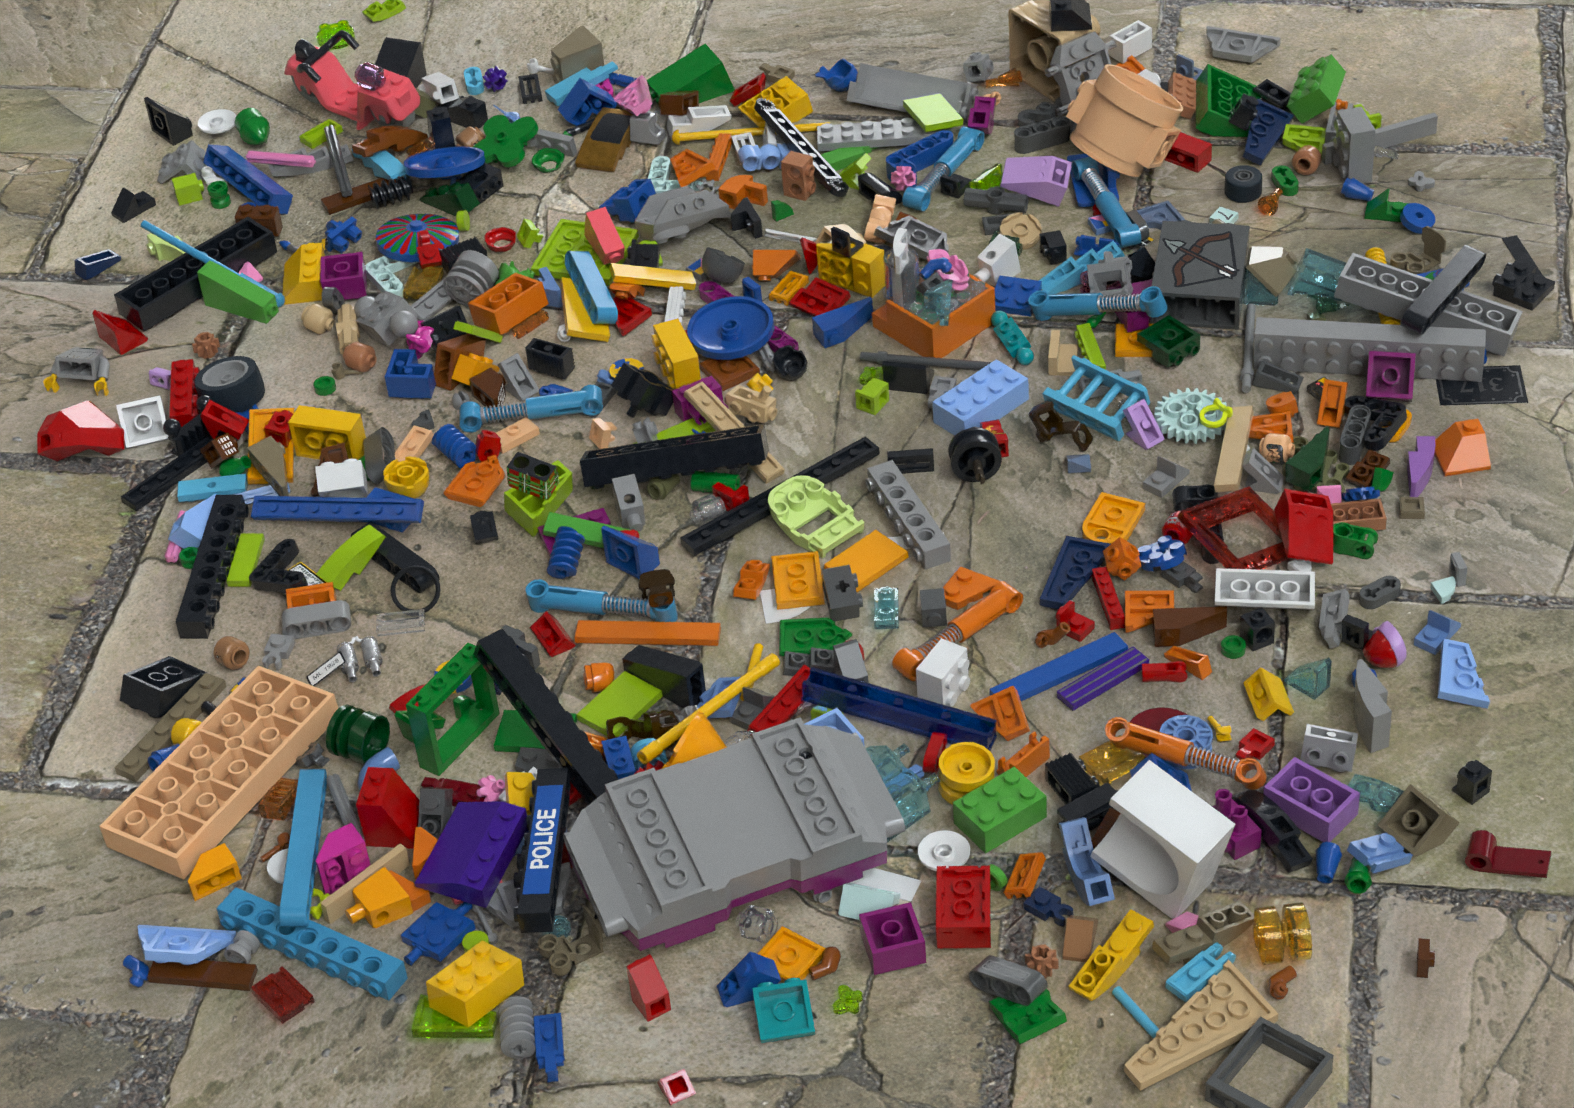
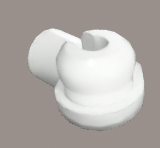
(209, 176)

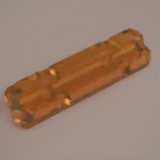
(422, 146)
(530, 324)

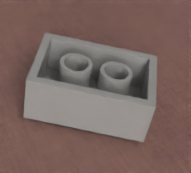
(1354, 145)

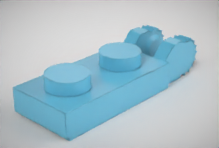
(1197, 972)

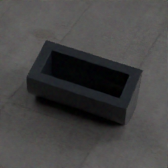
(871, 185)

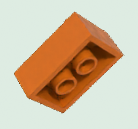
(508, 303)

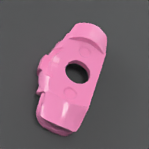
(958, 269)

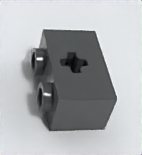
(841, 593)

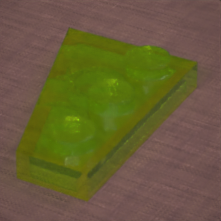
(432, 1024)

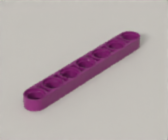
(719, 293)

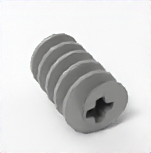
(517, 1027)

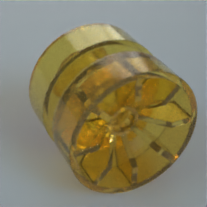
(1290, 932)

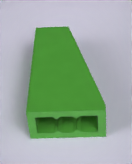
(235, 294)

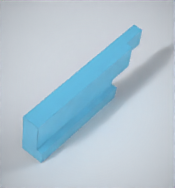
(560, 91)

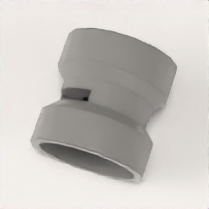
(242, 948)

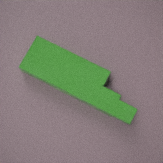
(842, 157)

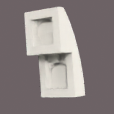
(900, 250)

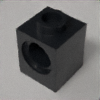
(1257, 629)

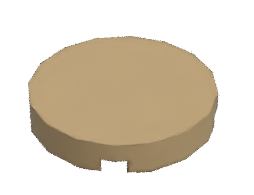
(1022, 226)

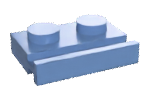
(1379, 852)

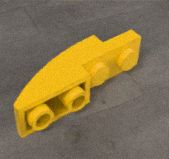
(1114, 958)

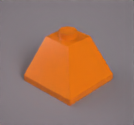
(772, 263)
(1463, 448)

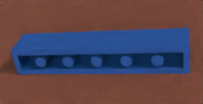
(247, 178)

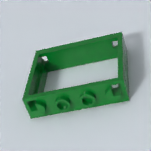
(439, 755)

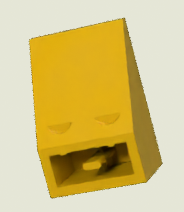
(786, 96)
(859, 273)

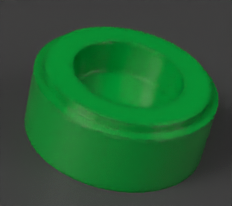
(324, 385)
(1233, 647)

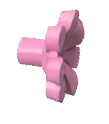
(490, 788)

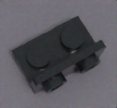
(644, 255)

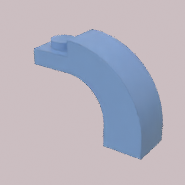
(1086, 874)

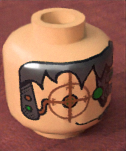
(1276, 448)

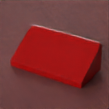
(552, 635)

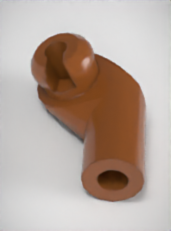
(1278, 982)

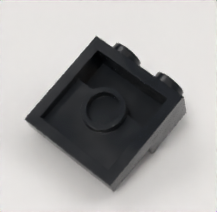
(1522, 285)

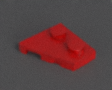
(630, 314)

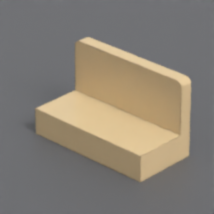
(1060, 356)

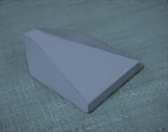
(1078, 463)

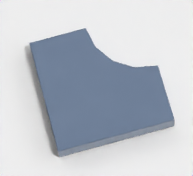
(1159, 212)

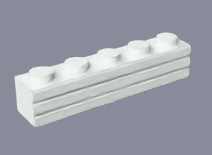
(675, 304)

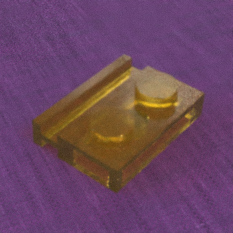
(422, 281)

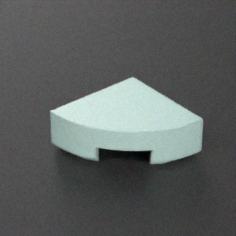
(1443, 588)

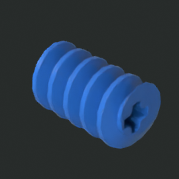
(454, 445)
(565, 553)

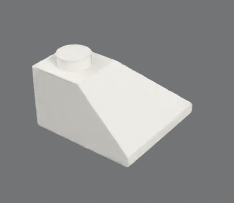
(142, 421)

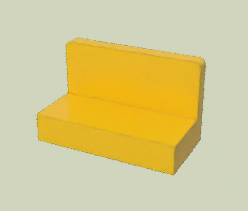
(1267, 694)

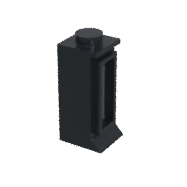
(1091, 806)

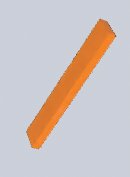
(648, 632)

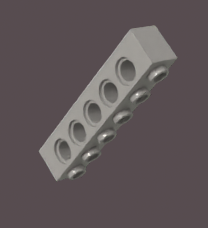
(908, 515)

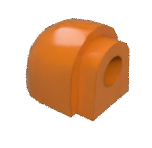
(1282, 403)
(598, 676)

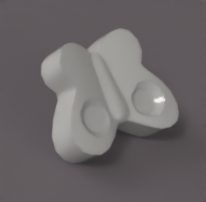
(1421, 182)

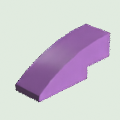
(1420, 464)

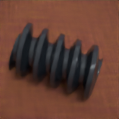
(391, 191)

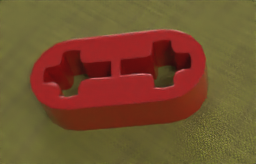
(935, 748)

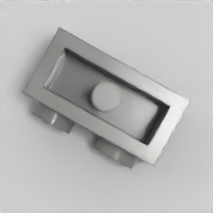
(1329, 748)

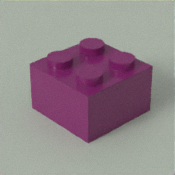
(345, 273)
(1390, 376)
(892, 938)

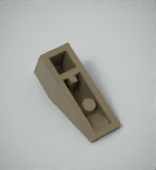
(269, 461)

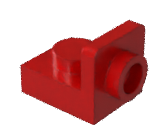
(729, 496)
(1079, 625)

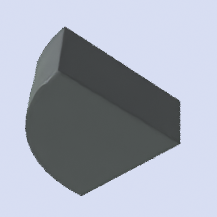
(424, 420)

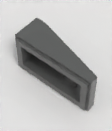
(1276, 378)

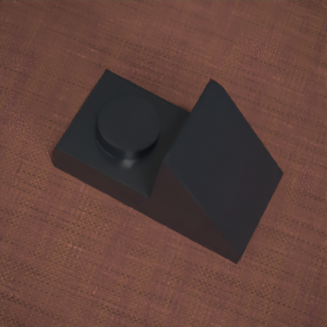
(131, 205)
(746, 217)

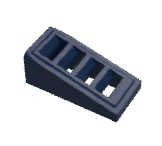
(93, 264)

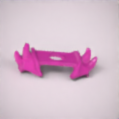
(420, 340)

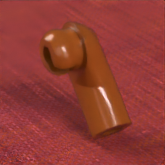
(1052, 636)
(828, 965)

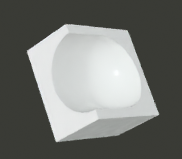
(1163, 840)

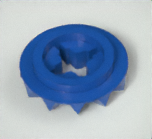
(1360, 494)

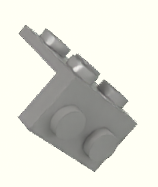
(186, 157)

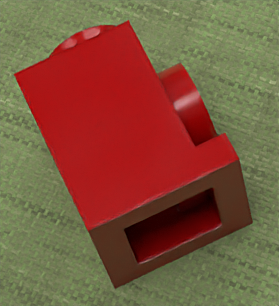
(279, 425)

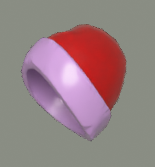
(1385, 647)

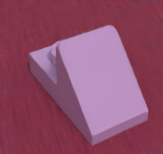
(1144, 426)

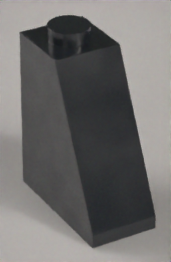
(440, 127)

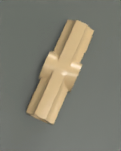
(347, 327)

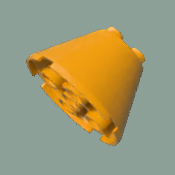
(697, 740)

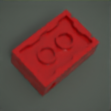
(963, 907)

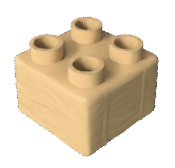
(1034, 44)

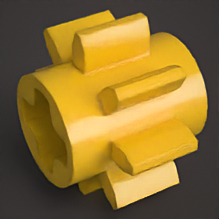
(757, 382)

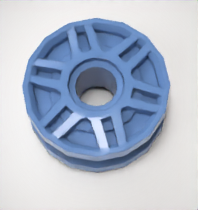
(1189, 729)

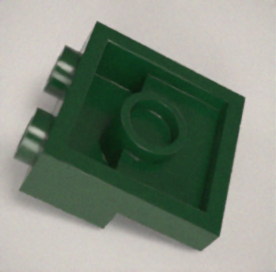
(1170, 341)

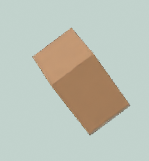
(1079, 938)

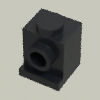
(1244, 112)
(1053, 247)
(1473, 781)

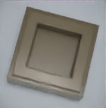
(1411, 507)

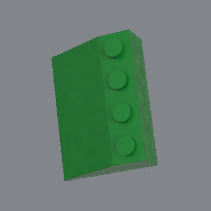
(1216, 97)

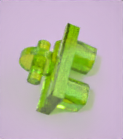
(988, 179)

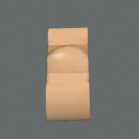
(880, 215)

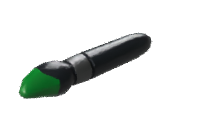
(579, 129)

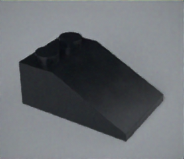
(158, 685)

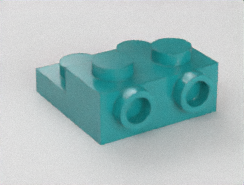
(783, 1010)

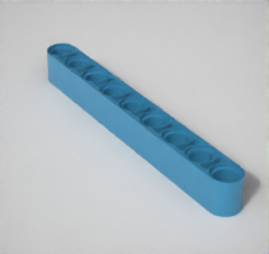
(303, 848)

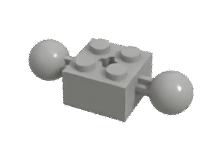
(386, 317)

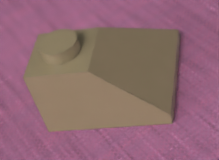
(1272, 266)

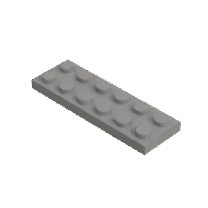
(870, 133)

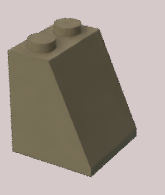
(575, 53)

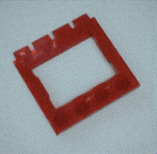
(1224, 508)

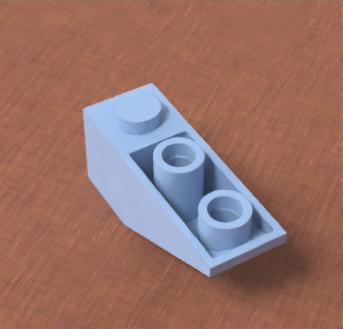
(191, 525)

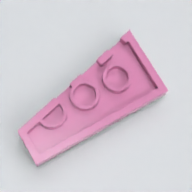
(635, 97)

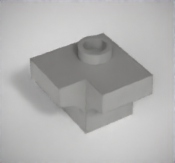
(645, 129)

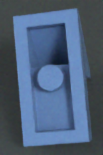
(551, 288)
(1437, 629)

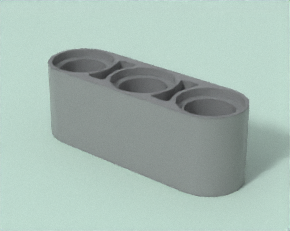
(316, 619)

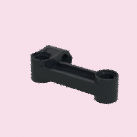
(1189, 496)

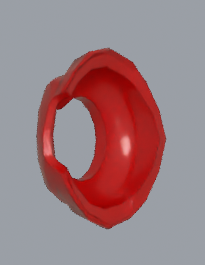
(497, 234)

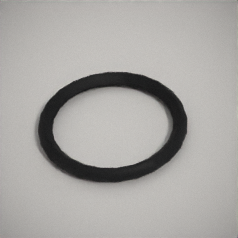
(420, 568)

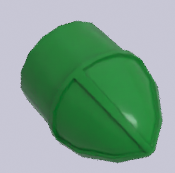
(252, 126)

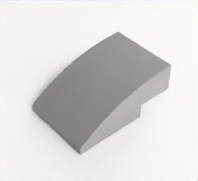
(1371, 709)

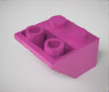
(341, 858)

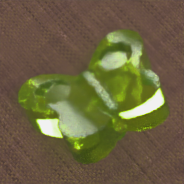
(869, 373)
(847, 1001)

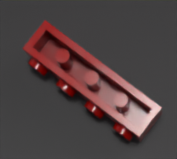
(183, 391)

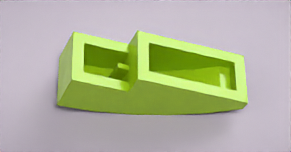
(351, 557)

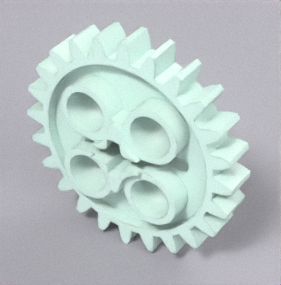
(1181, 412)

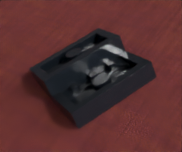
(444, 324)

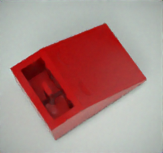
(1306, 525)

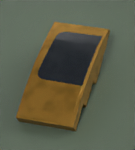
(605, 140)

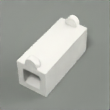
(439, 87)

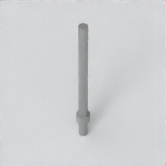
(1247, 372)

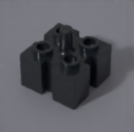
(643, 390)

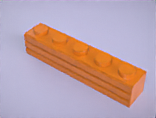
(719, 155)

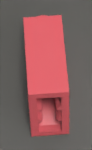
(603, 236)

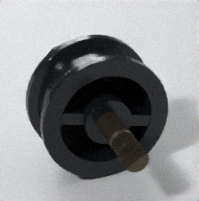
(974, 455)

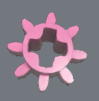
(903, 178)

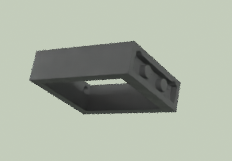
(1291, 1045)

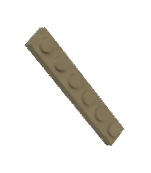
(159, 737)

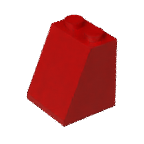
(387, 809)

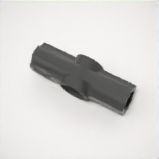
(995, 200)

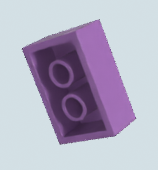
(1313, 799)

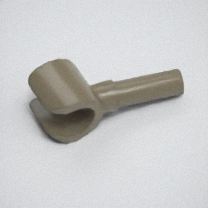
(339, 372)

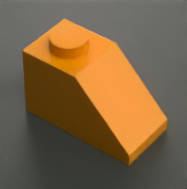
(213, 872)

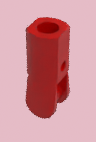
(1164, 672)

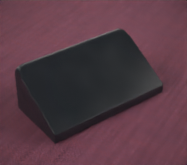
(1273, 93)

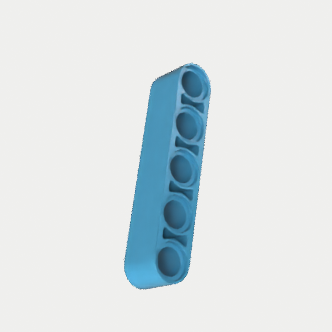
(591, 287)

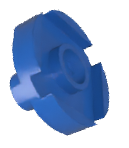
(1164, 553)

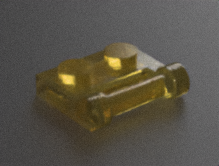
(1107, 757)

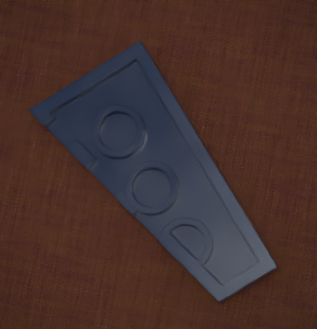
(1265, 131)

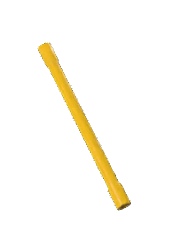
(657, 746)

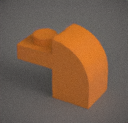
(740, 187)

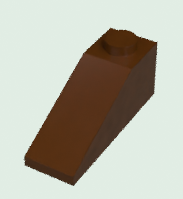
(1185, 625)

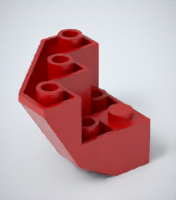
(77, 430)

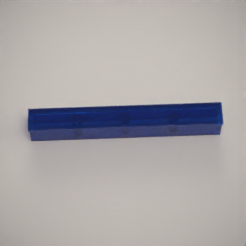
(897, 709)

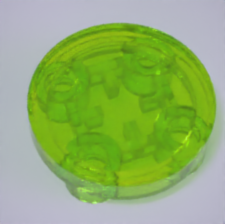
(327, 31)

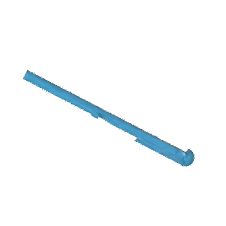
(202, 256)

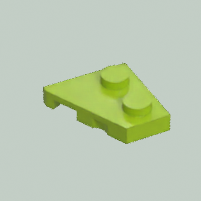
(1298, 136)

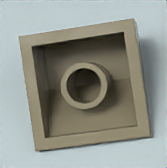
(1418, 822)

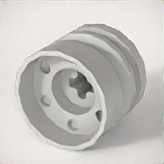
(470, 277)

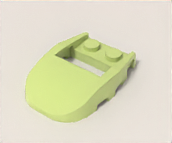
(804, 499)

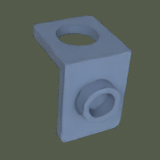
(1186, 67)

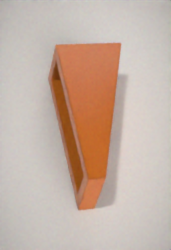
(1197, 663)
(418, 896)

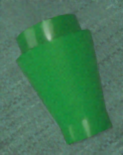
(235, 466)
(1358, 877)

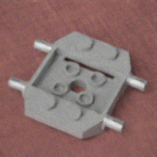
(1091, 67)

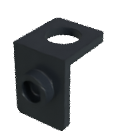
(841, 242)

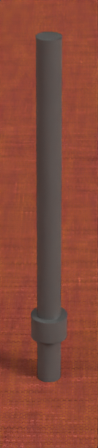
(929, 361)

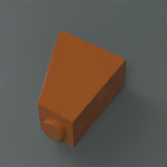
(448, 354)

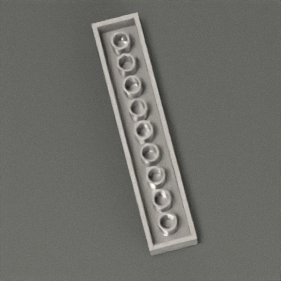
(1345, 347)

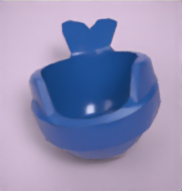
(839, 75)

